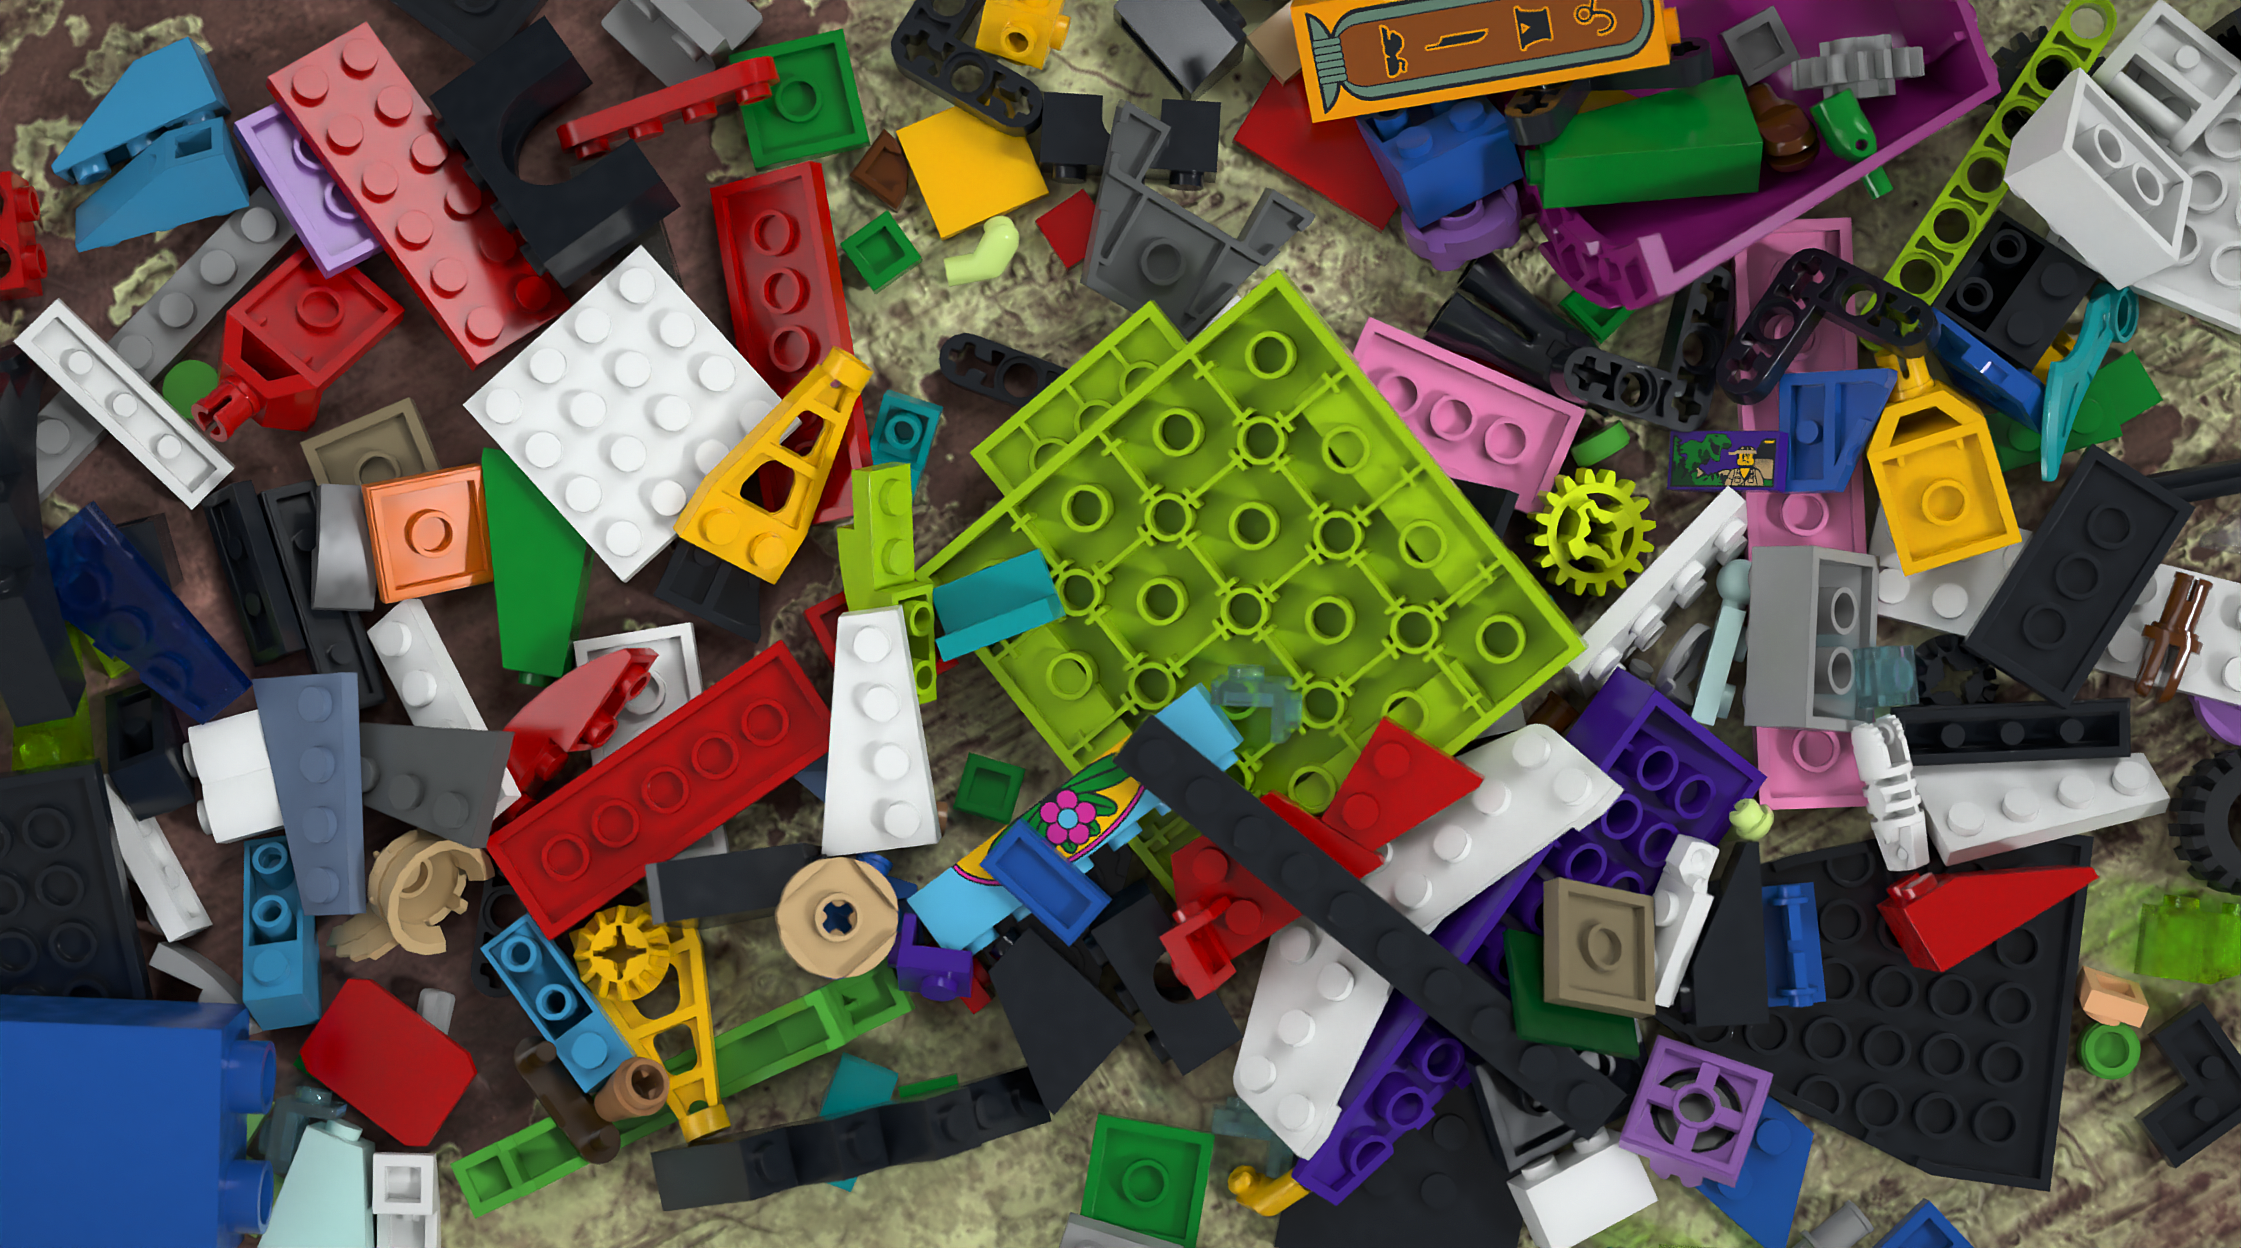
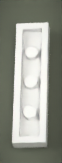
(124, 403)
(429, 678)

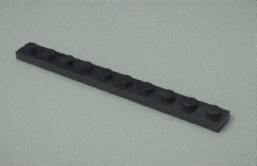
(1364, 923)

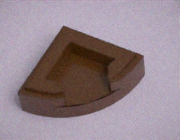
(883, 172)

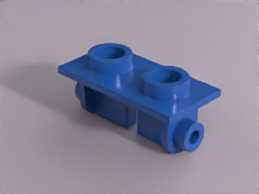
(1792, 946)

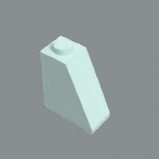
(326, 1192)

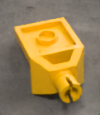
(1937, 472)

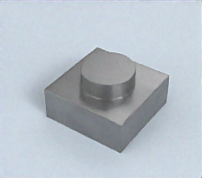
(1758, 46)

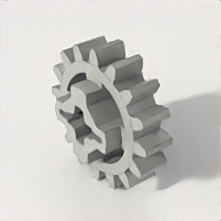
(1858, 63)

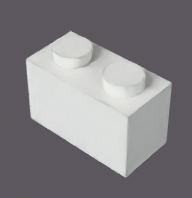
(1581, 1190)

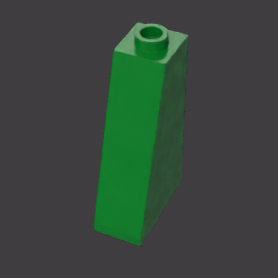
(1653, 149)
(537, 571)

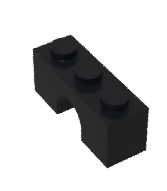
(1077, 141)
(1129, 939)

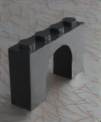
(566, 223)

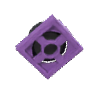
(1695, 1116)

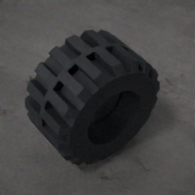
(2204, 821)

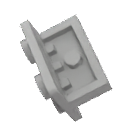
(681, 36)

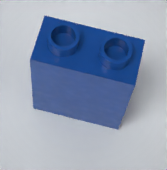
(130, 1123)

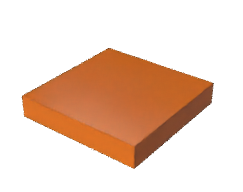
(429, 532)

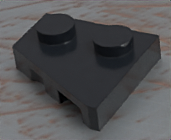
(712, 590)

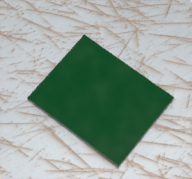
(1558, 1023)

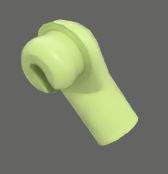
(989, 257)
(1749, 821)

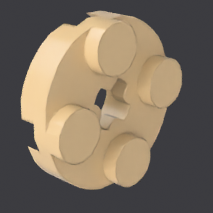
(872, 919)

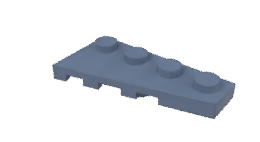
(316, 771)

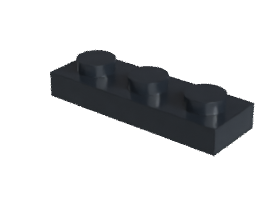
(253, 573)

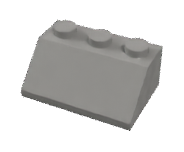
(1801, 636)

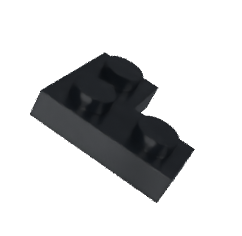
(2209, 1091)

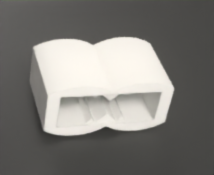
(234, 778)

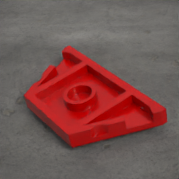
(1256, 908)

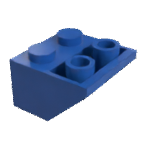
(1441, 154)

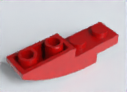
(570, 717)

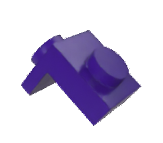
(932, 971)

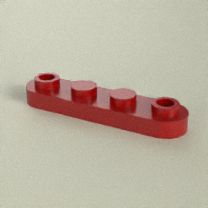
(691, 100)

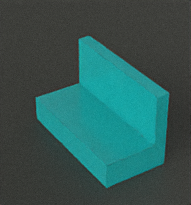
(995, 604)

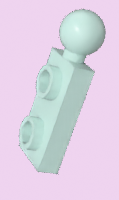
(1727, 643)

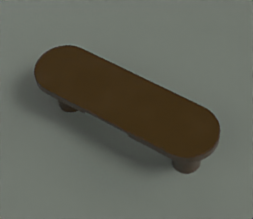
(565, 1100)

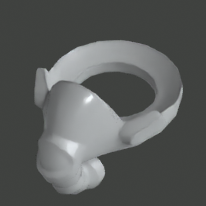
(1678, 667)

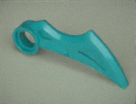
(2108, 318)

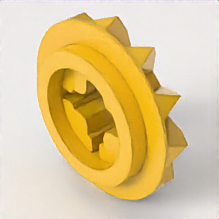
(641, 973)

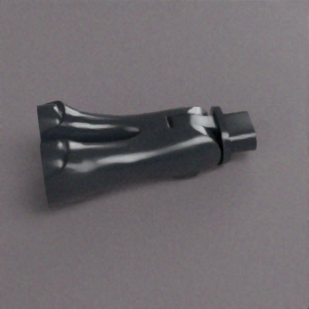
(1471, 331)

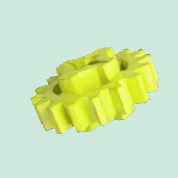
(1614, 523)

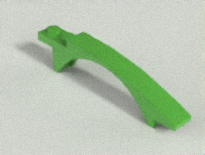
(743, 1057)

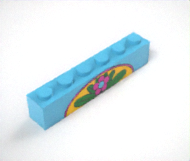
(1077, 819)

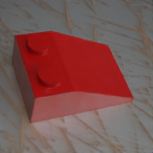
(1957, 914)

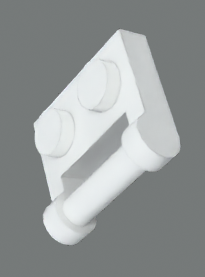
(2180, 60)

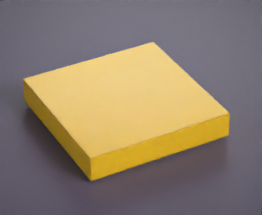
(970, 169)

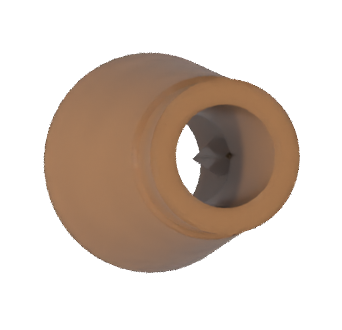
(633, 1091)

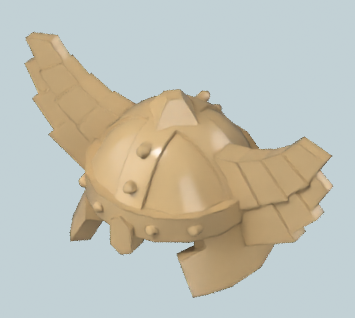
(408, 892)

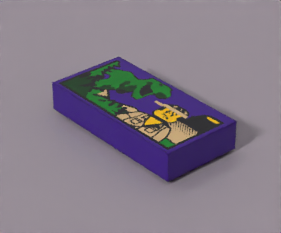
(1727, 458)

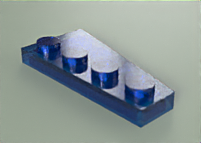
(137, 617)

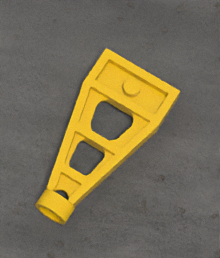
(746, 533)
(693, 1011)

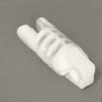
(1890, 789)

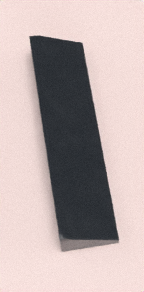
(2016, 731)

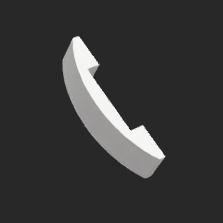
(406, 1200)

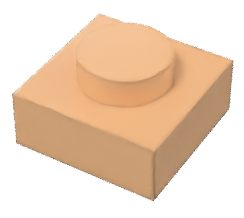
(2110, 998)

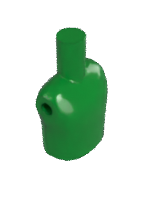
(1841, 126)

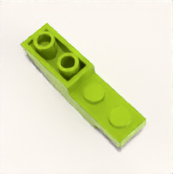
(879, 562)

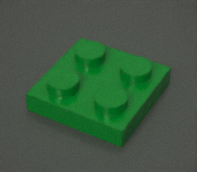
(811, 109)
(1148, 1177)

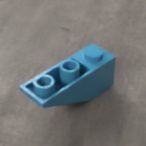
(151, 97)
(172, 182)
(278, 941)
(559, 1002)

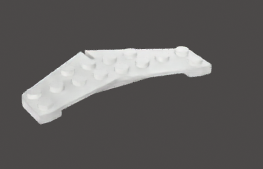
(1323, 1001)

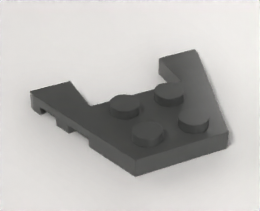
(1161, 252)

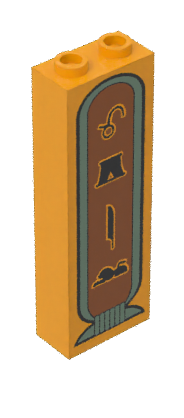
(1423, 52)

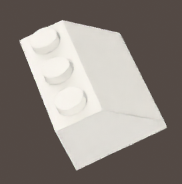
(2100, 182)

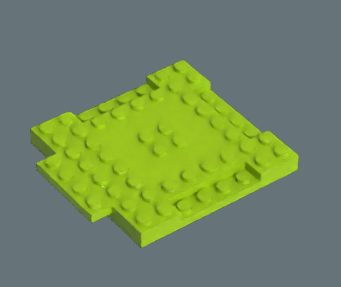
(1248, 514)

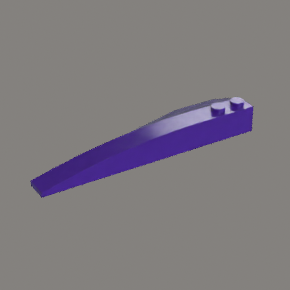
(1673, 784)

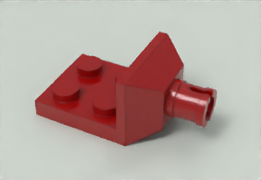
(291, 344)

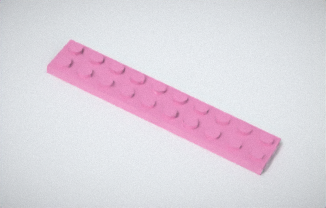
(1801, 765)

